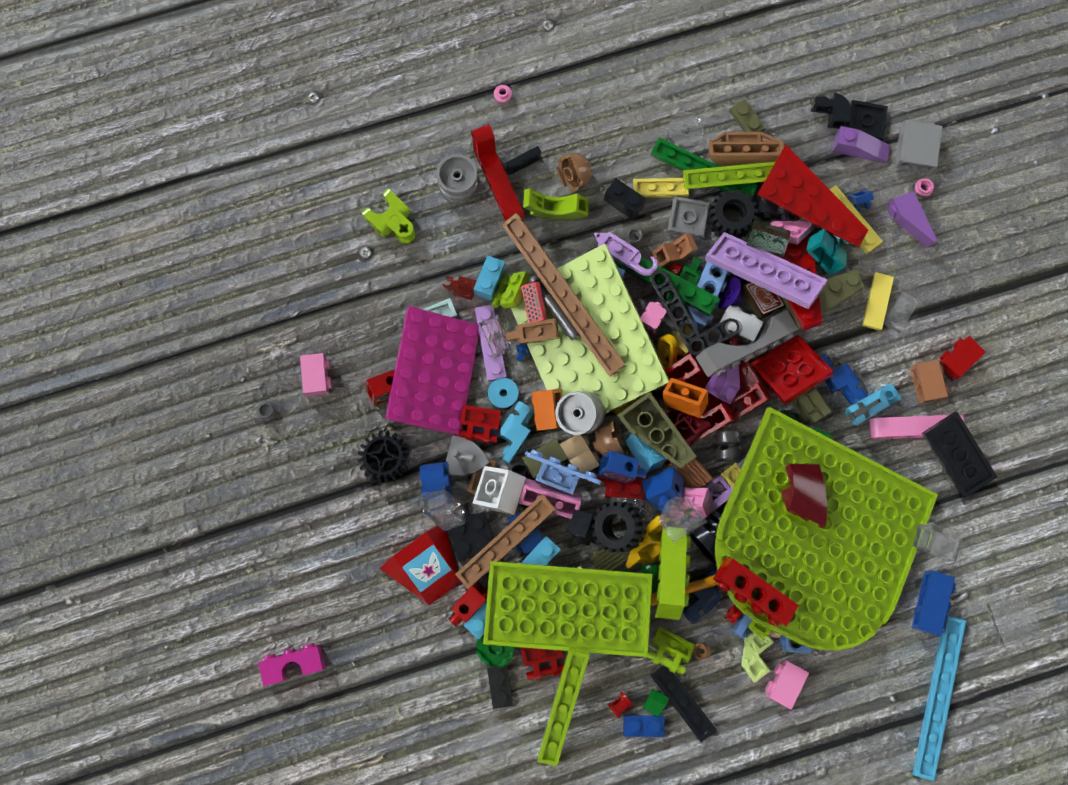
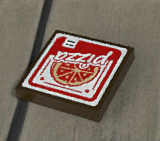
(761, 300)

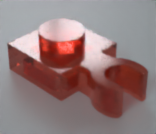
(462, 288)

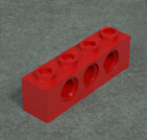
(783, 606)

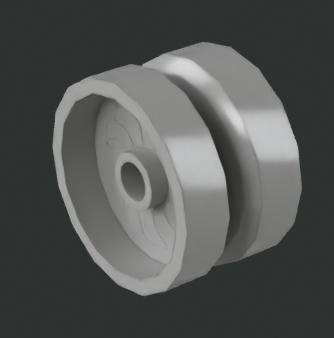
(457, 177)
(580, 412)

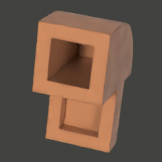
(676, 251)

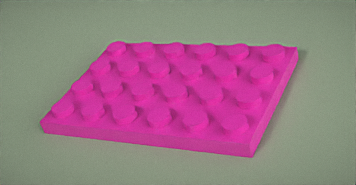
(432, 371)

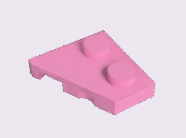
(798, 229)

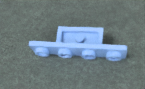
(558, 475)

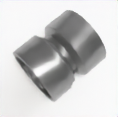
(728, 446)

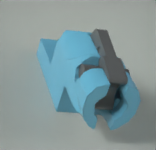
(873, 404)
(514, 429)

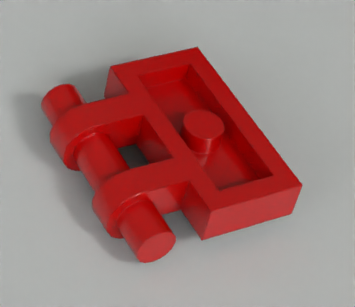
(480, 417)
(533, 656)

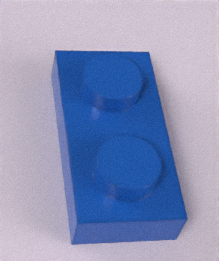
(643, 726)

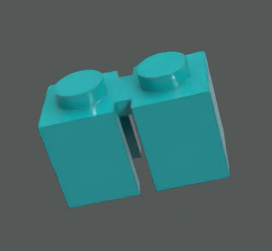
(833, 255)

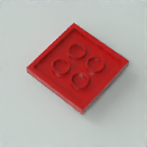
(791, 369)

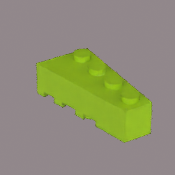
(672, 577)

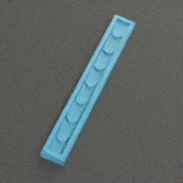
(939, 699)

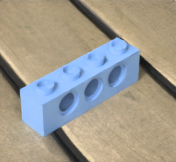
(717, 284)

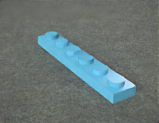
(540, 555)

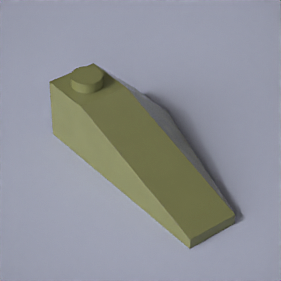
(654, 427)

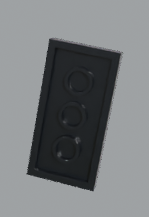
(959, 454)

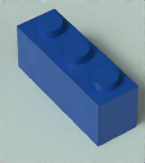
(933, 603)

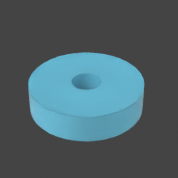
(499, 385)

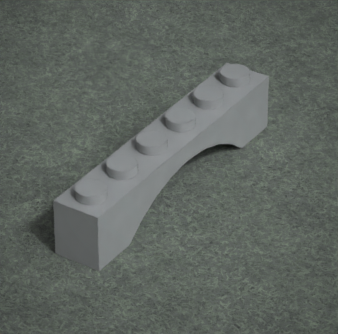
(721, 356)

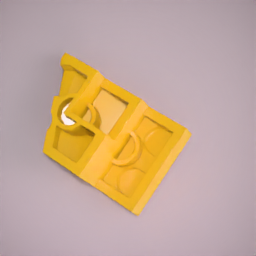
(649, 549)

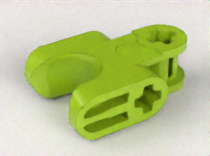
(393, 220)

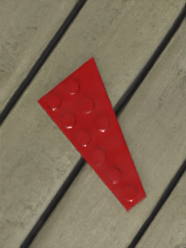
(806, 196)
(799, 256)

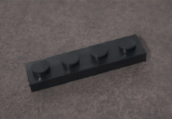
(683, 703)

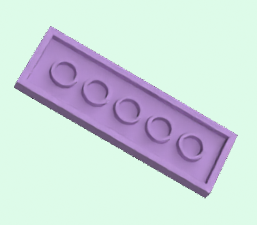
(766, 270)

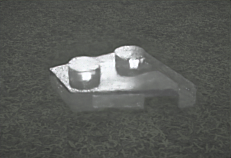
(494, 332)

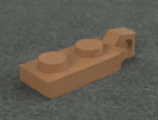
(534, 332)

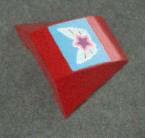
(425, 566)

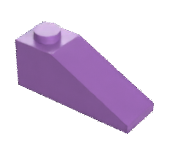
(860, 145)
(910, 216)

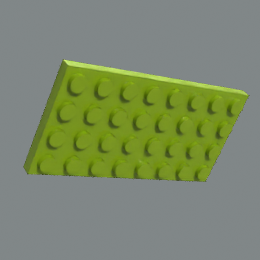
(568, 609)

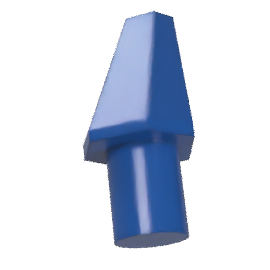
(522, 350)

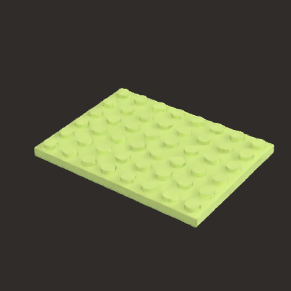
(572, 364)

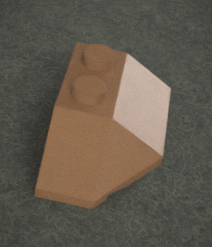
(744, 148)

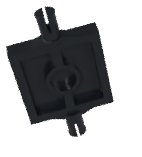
(471, 536)

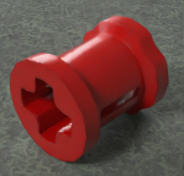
(620, 705)

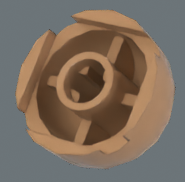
(574, 171)
(610, 438)

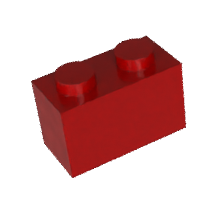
(961, 357)

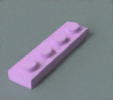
(494, 366)

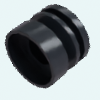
(705, 538)

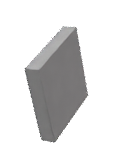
(688, 217)

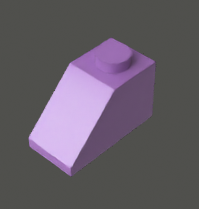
(725, 385)

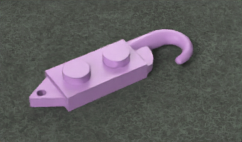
(625, 253)

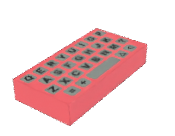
(534, 302)

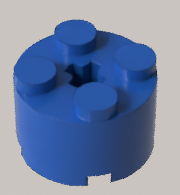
(435, 478)

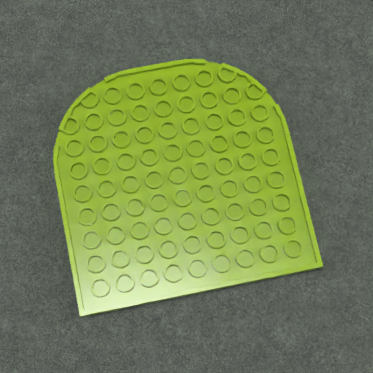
(837, 574)

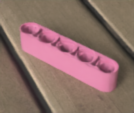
(903, 426)

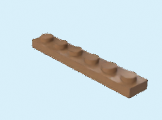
(506, 541)

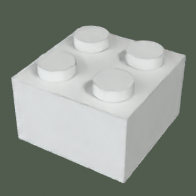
(499, 490)

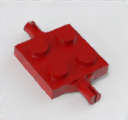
(618, 489)

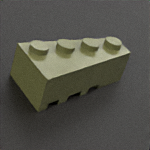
(836, 291)

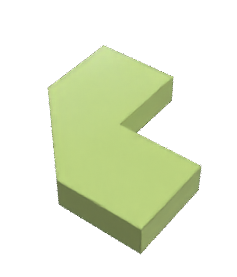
(751, 661)

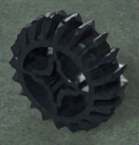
(383, 465)

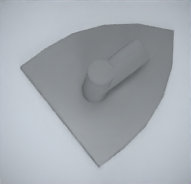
(465, 457)

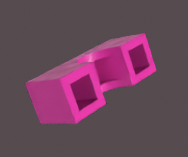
(274, 668)

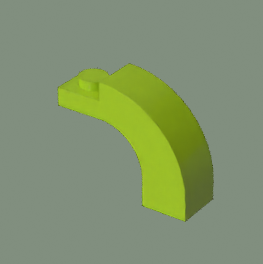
(555, 208)

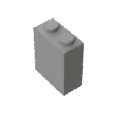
(918, 146)

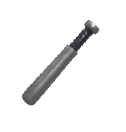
(560, 316)

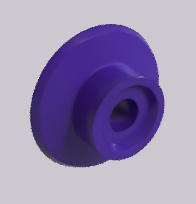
(731, 295)

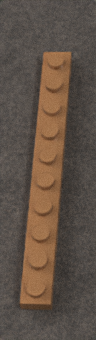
(564, 295)

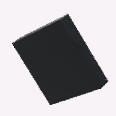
(868, 118)

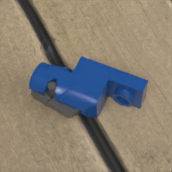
(847, 380)

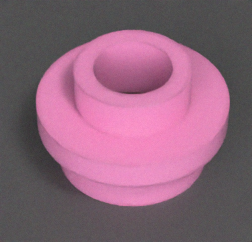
(502, 98)
(927, 183)

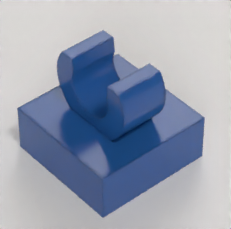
(861, 197)

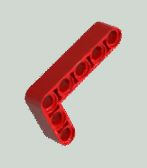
(485, 151)

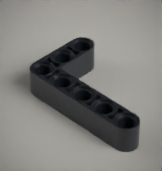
(687, 318)

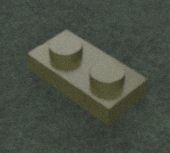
(746, 117)

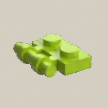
(513, 293)
(673, 646)

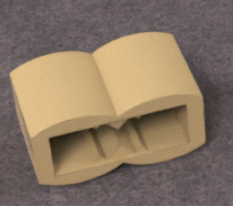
(579, 454)

